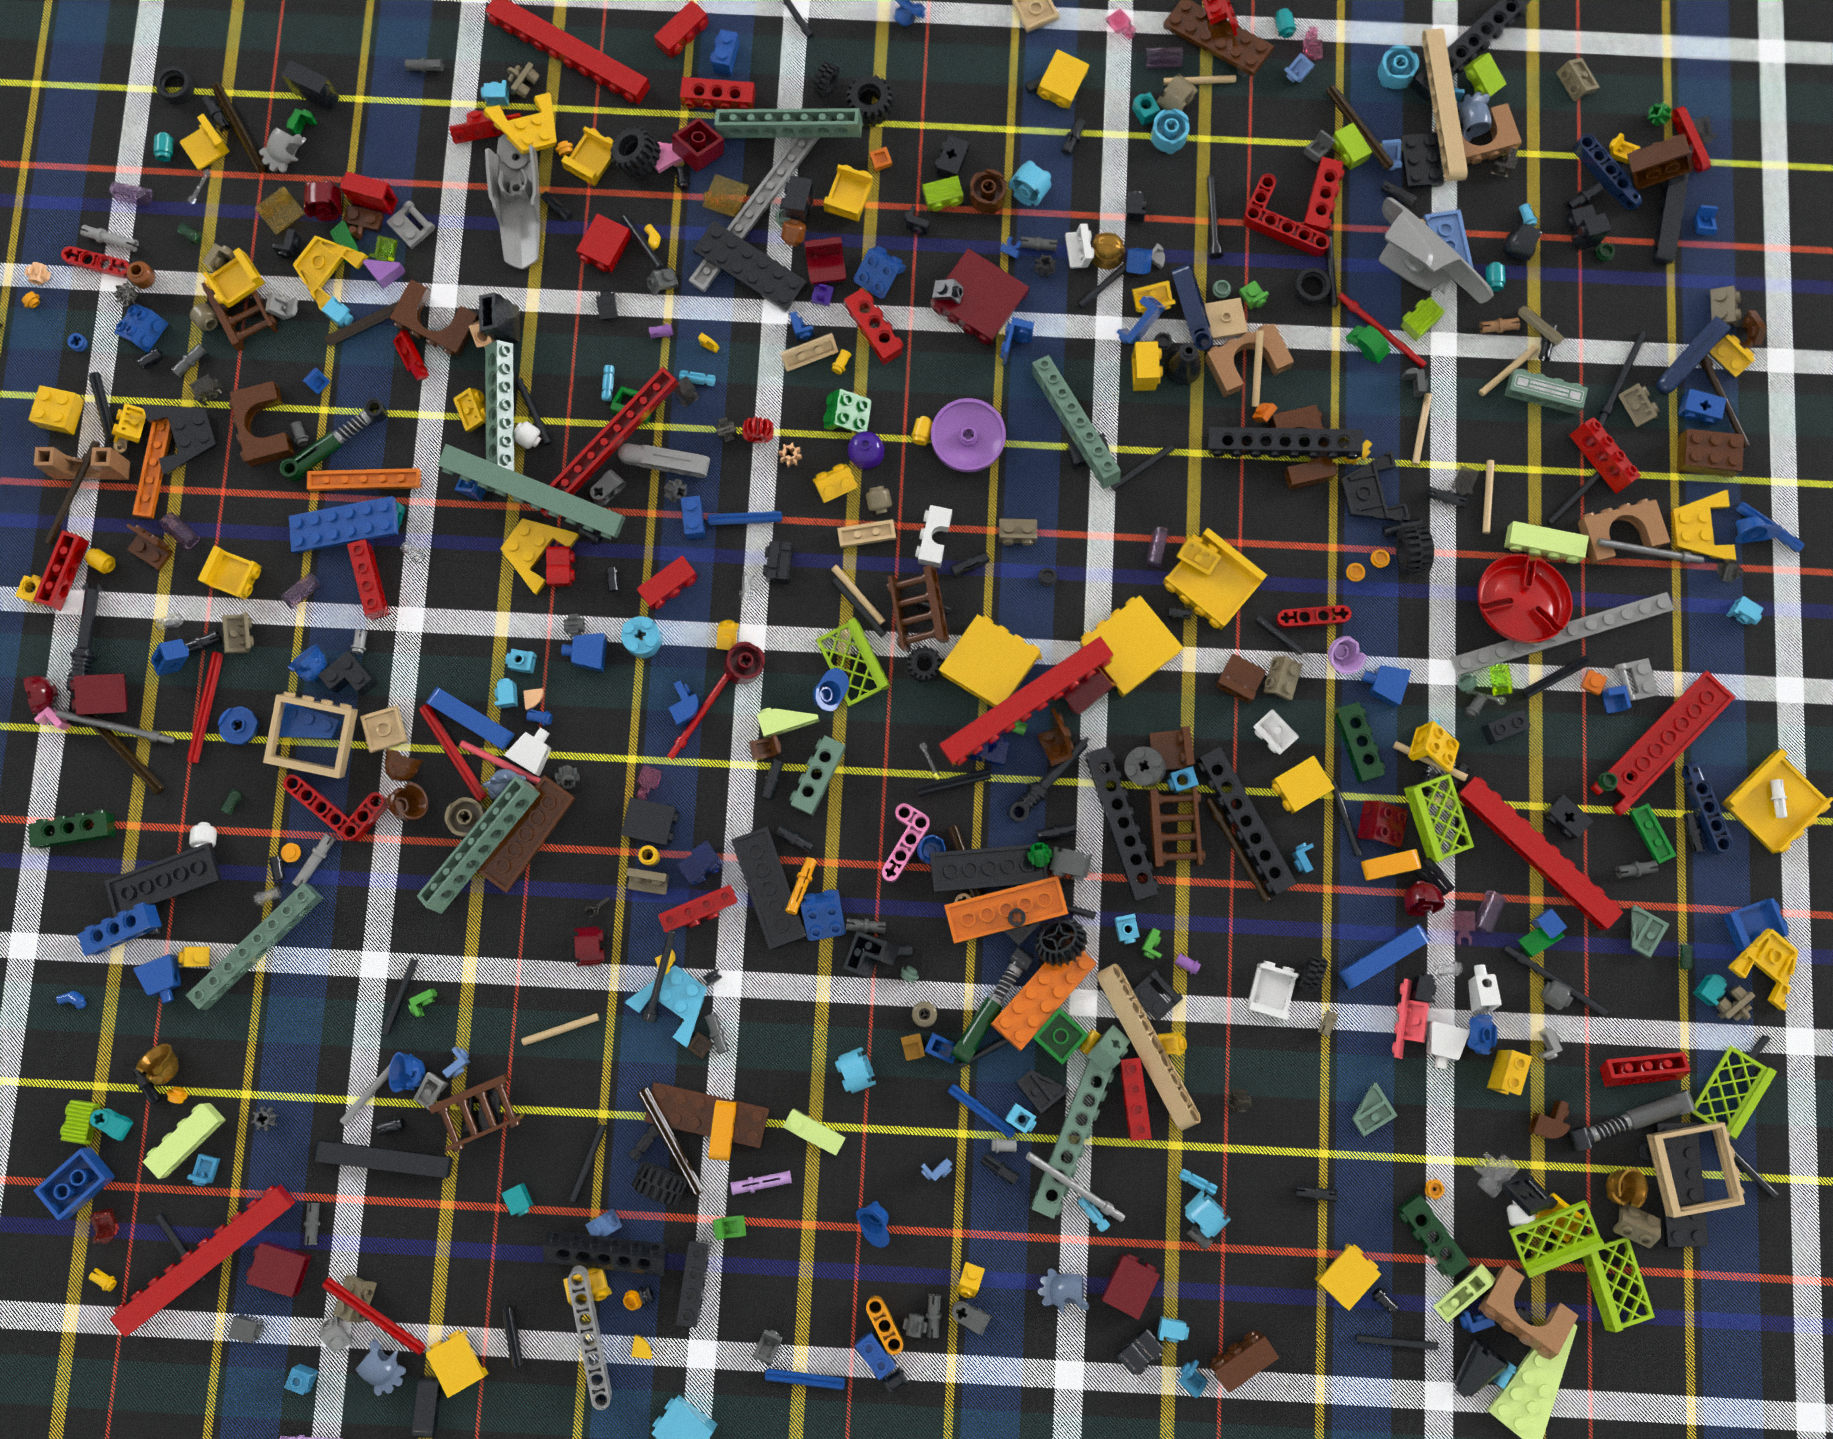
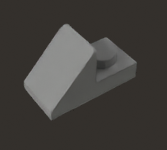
(430, 1090)

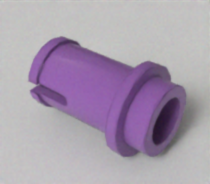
(661, 331)
(1187, 963)

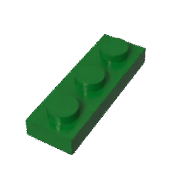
(1652, 833)

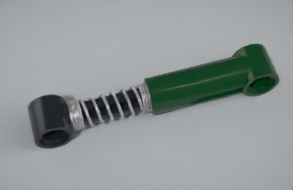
(331, 441)
(991, 1007)

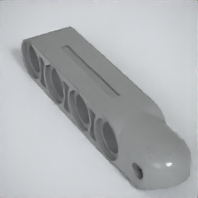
(664, 459)

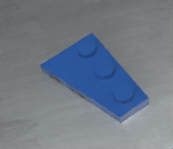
(305, 723)

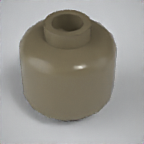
(204, 317)
(878, 499)
(931, 1016)

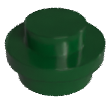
(1605, 252)
(1607, 781)

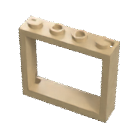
(327, 705)
(1665, 1179)

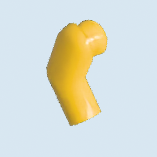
(654, 237)

